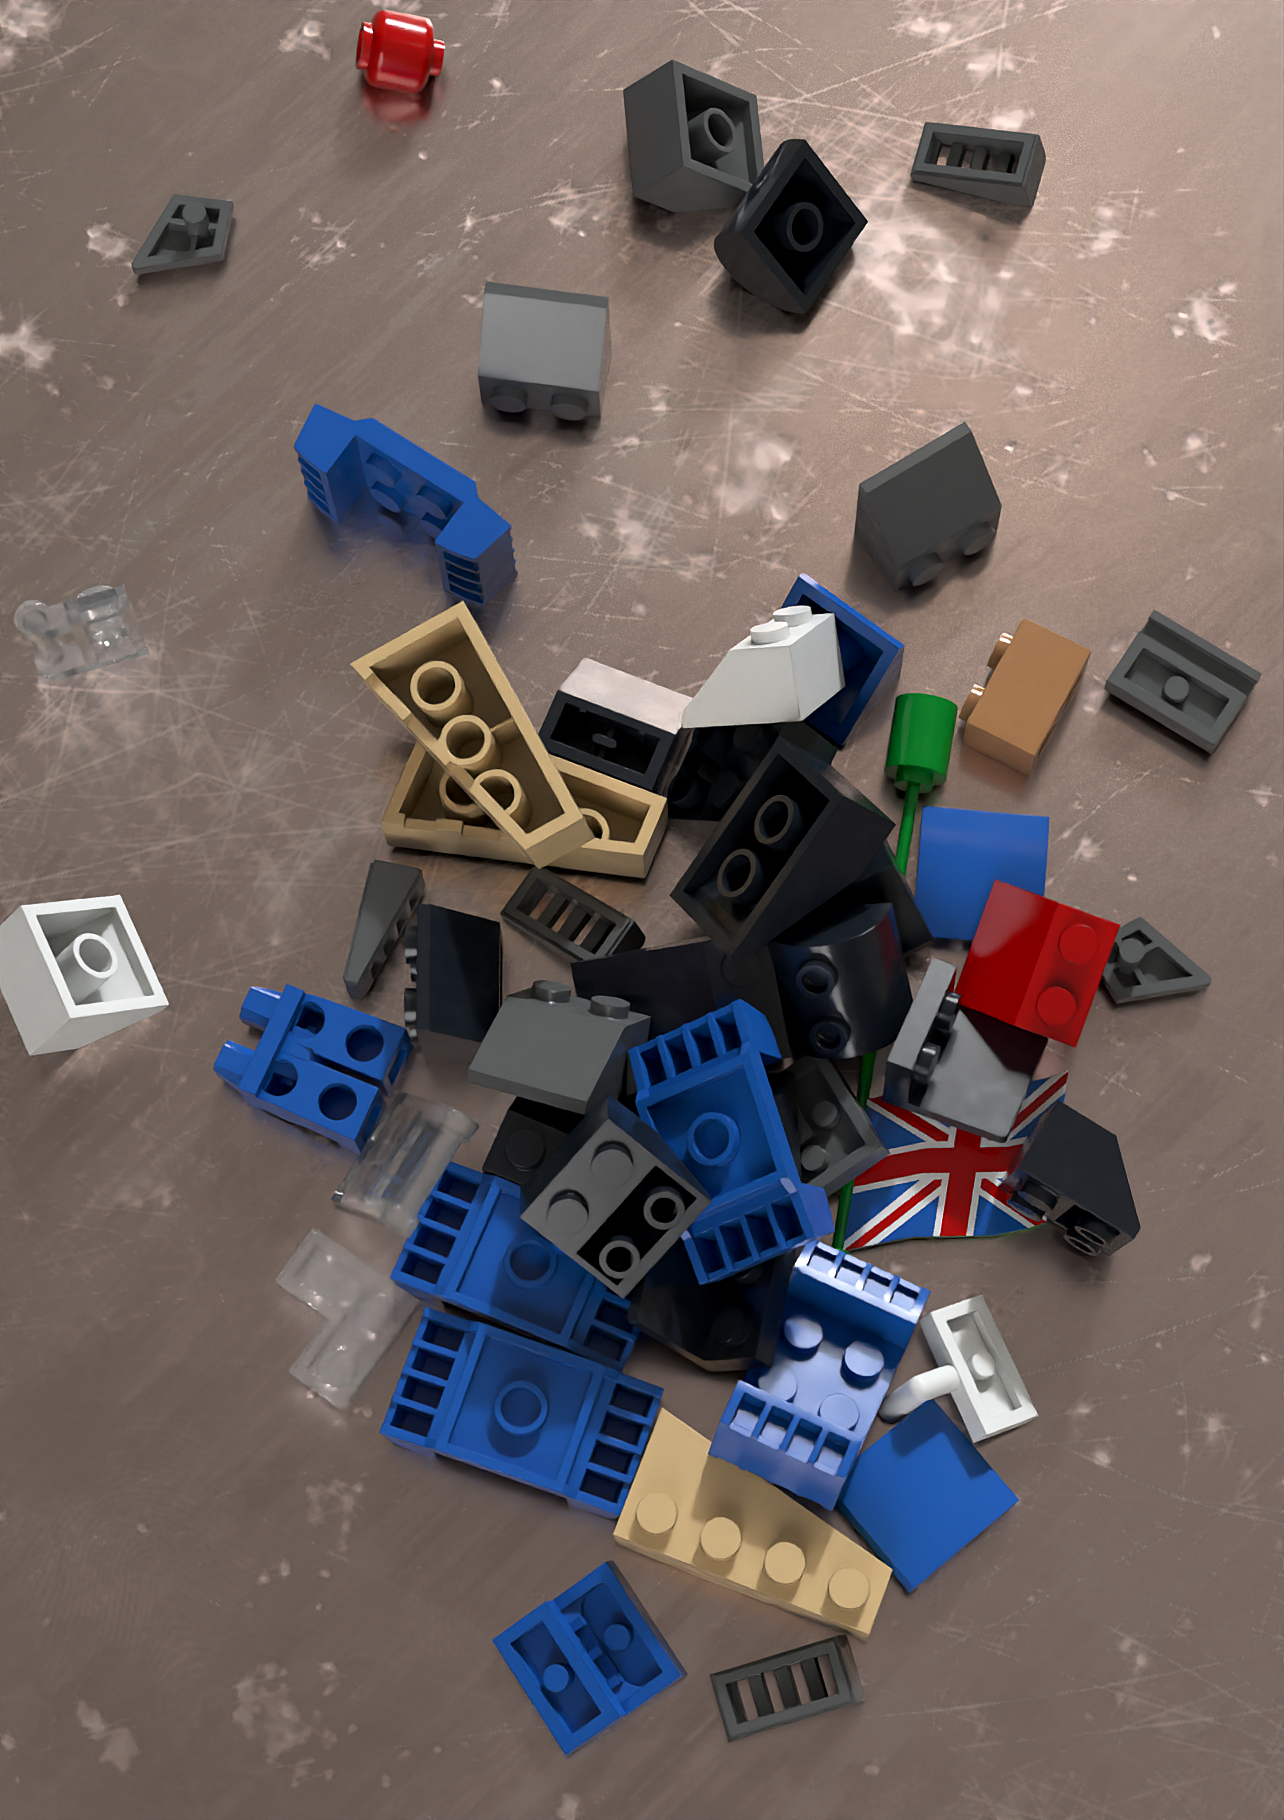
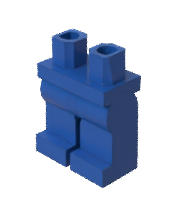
(316, 1063)

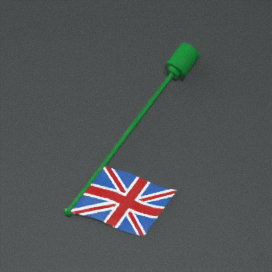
(937, 1175)

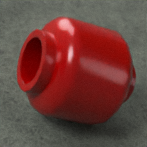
(398, 51)

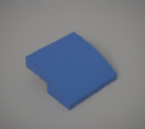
(964, 855)
(922, 1494)
(589, 1657)

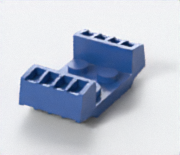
(348, 455)
(718, 1114)
(495, 1265)
(827, 1378)
(522, 1411)

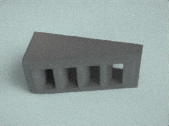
(998, 185)
(384, 910)
(610, 934)
(844, 1672)

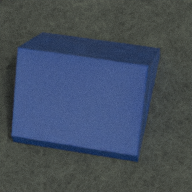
(868, 659)

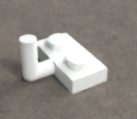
(971, 1367)

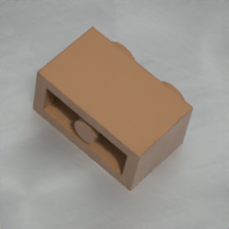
(1025, 695)

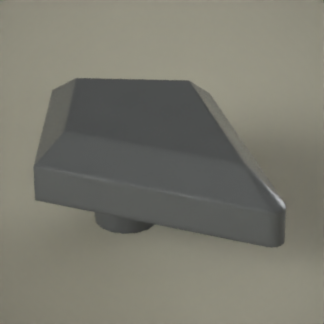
(186, 235)
(1148, 965)

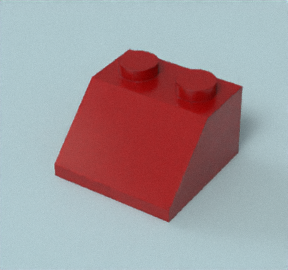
(1036, 962)

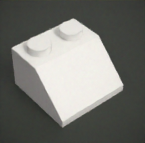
(773, 674)
(75, 973)

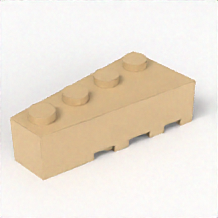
(469, 719)
(439, 816)
(745, 1534)

